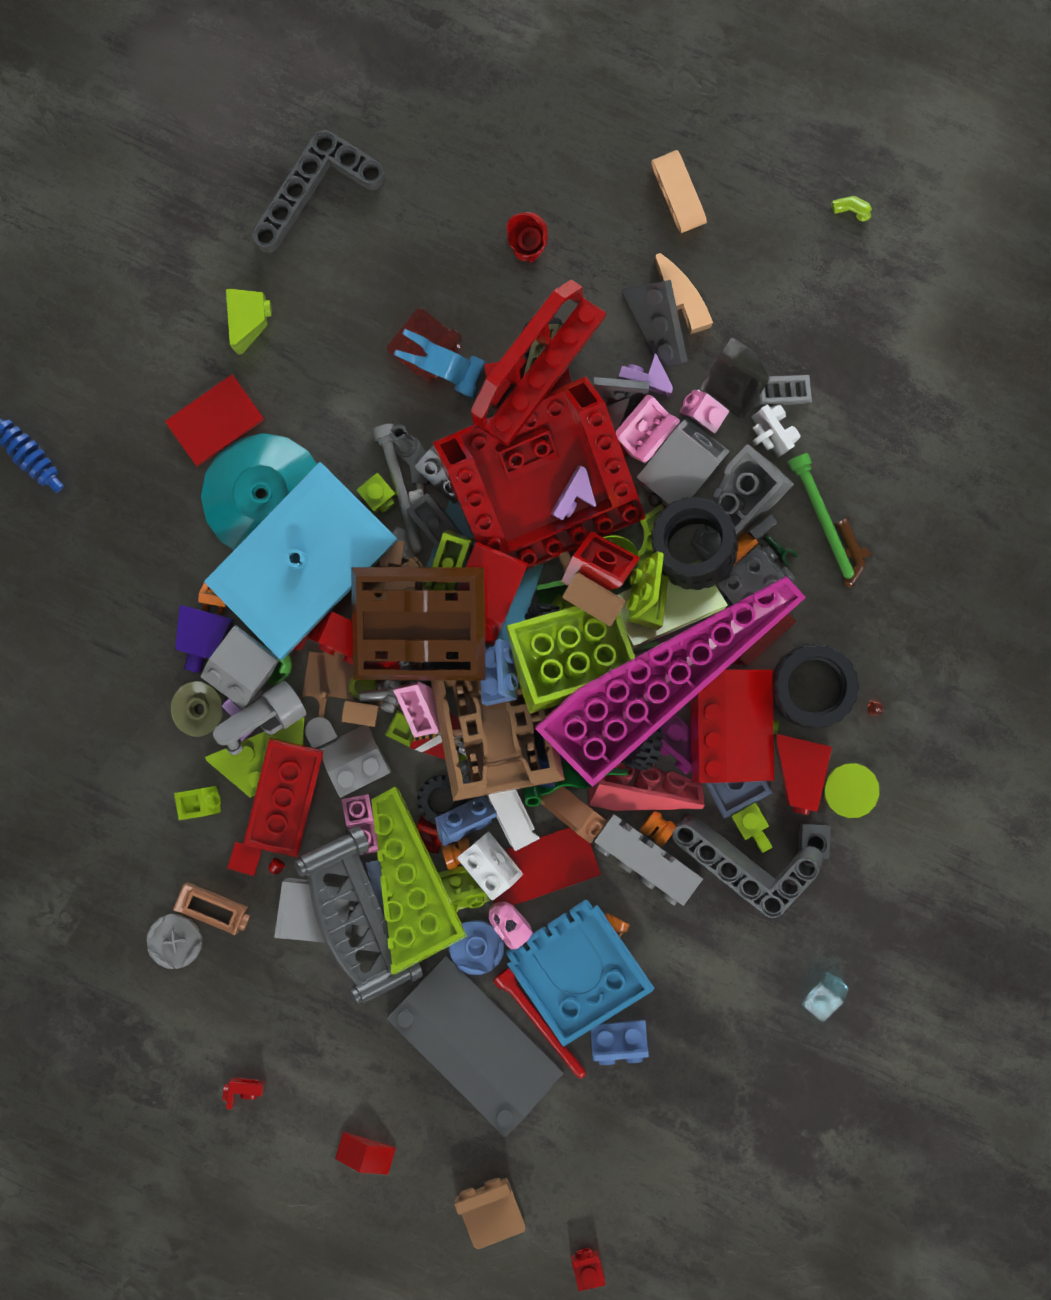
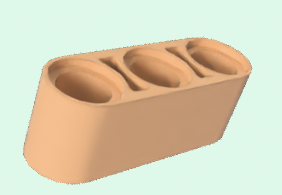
(678, 191)

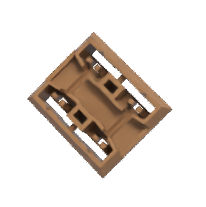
(495, 739)

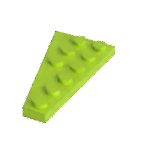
(414, 898)

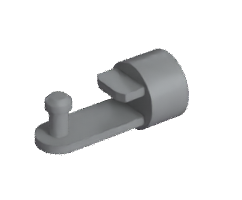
(273, 711)

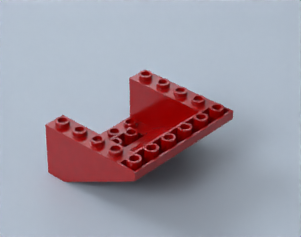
(514, 488)

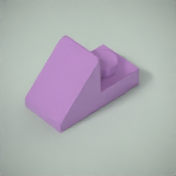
(657, 376)
(576, 487)

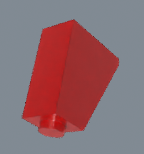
(802, 771)

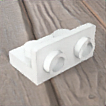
(490, 866)

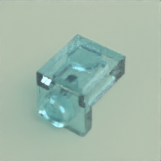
(826, 997)

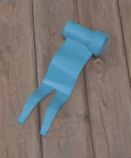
(446, 364)

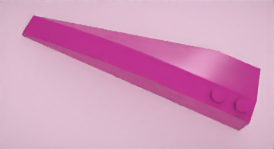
(628, 704)

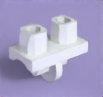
(771, 431)

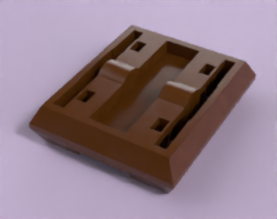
(418, 624)

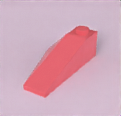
(646, 791)

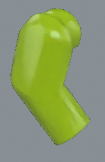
(852, 204)

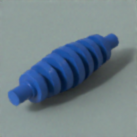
(28, 455)

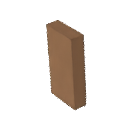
(594, 599)

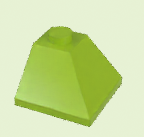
(246, 317)

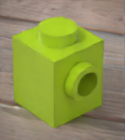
(377, 494)

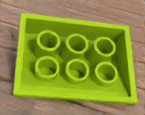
(564, 653)

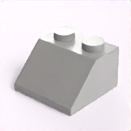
(240, 667)
(354, 760)

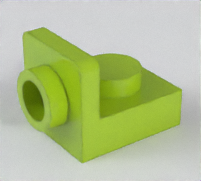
(197, 802)

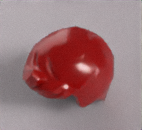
(527, 235)

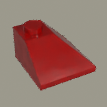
(601, 562)

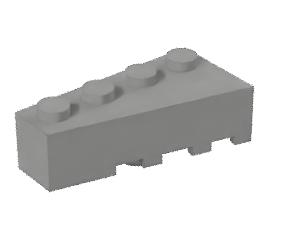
(647, 859)

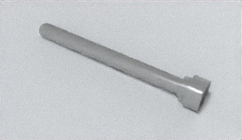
(382, 435)

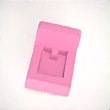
(704, 410)

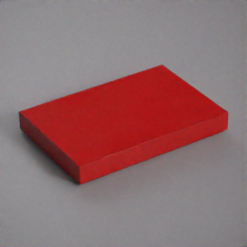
(214, 420)

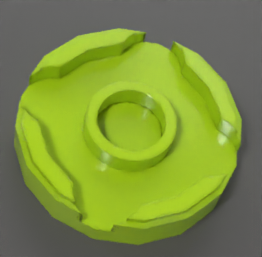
(851, 790)

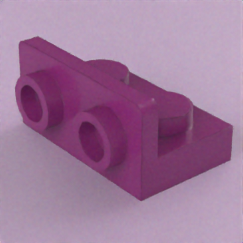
(677, 743)

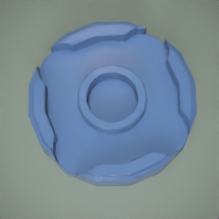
(479, 950)

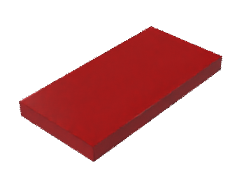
(283, 797)
(550, 865)

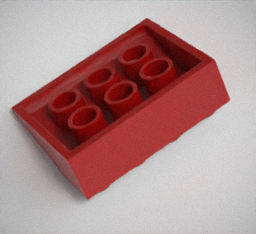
(733, 728)

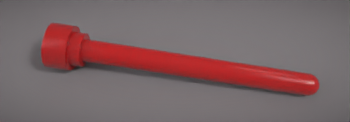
(506, 981)

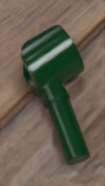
(780, 550)

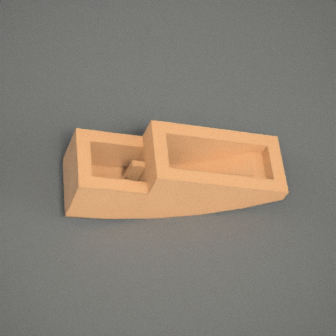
(685, 295)

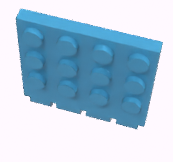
(578, 972)

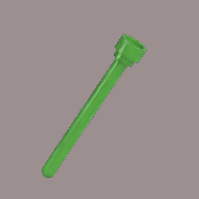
(802, 467)

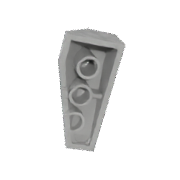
(746, 494)

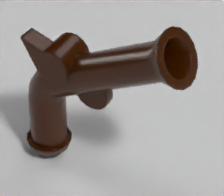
(853, 551)

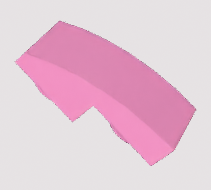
(359, 813)

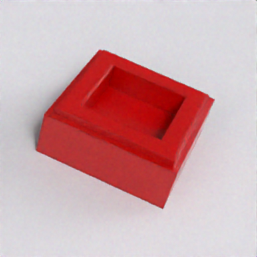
(244, 859)

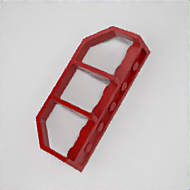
(546, 369)

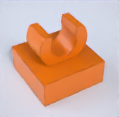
(209, 598)

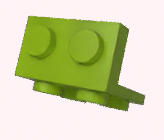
(648, 593)

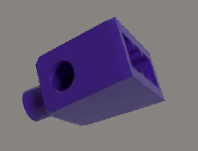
(200, 635)

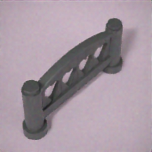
(343, 858)

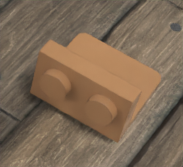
(490, 1212)

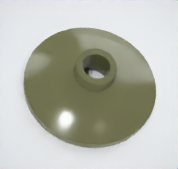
(185, 708)

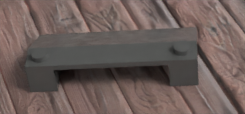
(475, 1045)

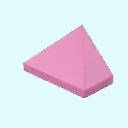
(418, 707)

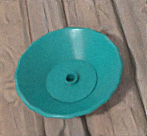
(239, 473)

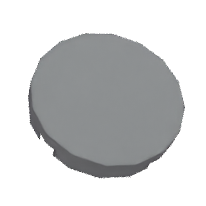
(174, 941)

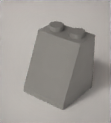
(682, 463)
(296, 912)

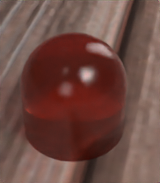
(875, 708)

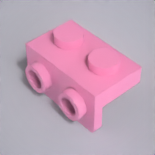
(646, 429)

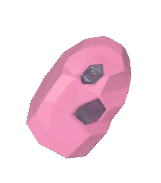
(509, 924)

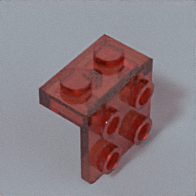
(429, 328)

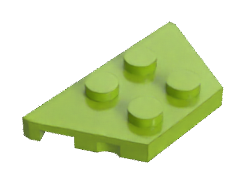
(246, 766)

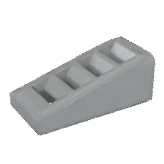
(780, 381)

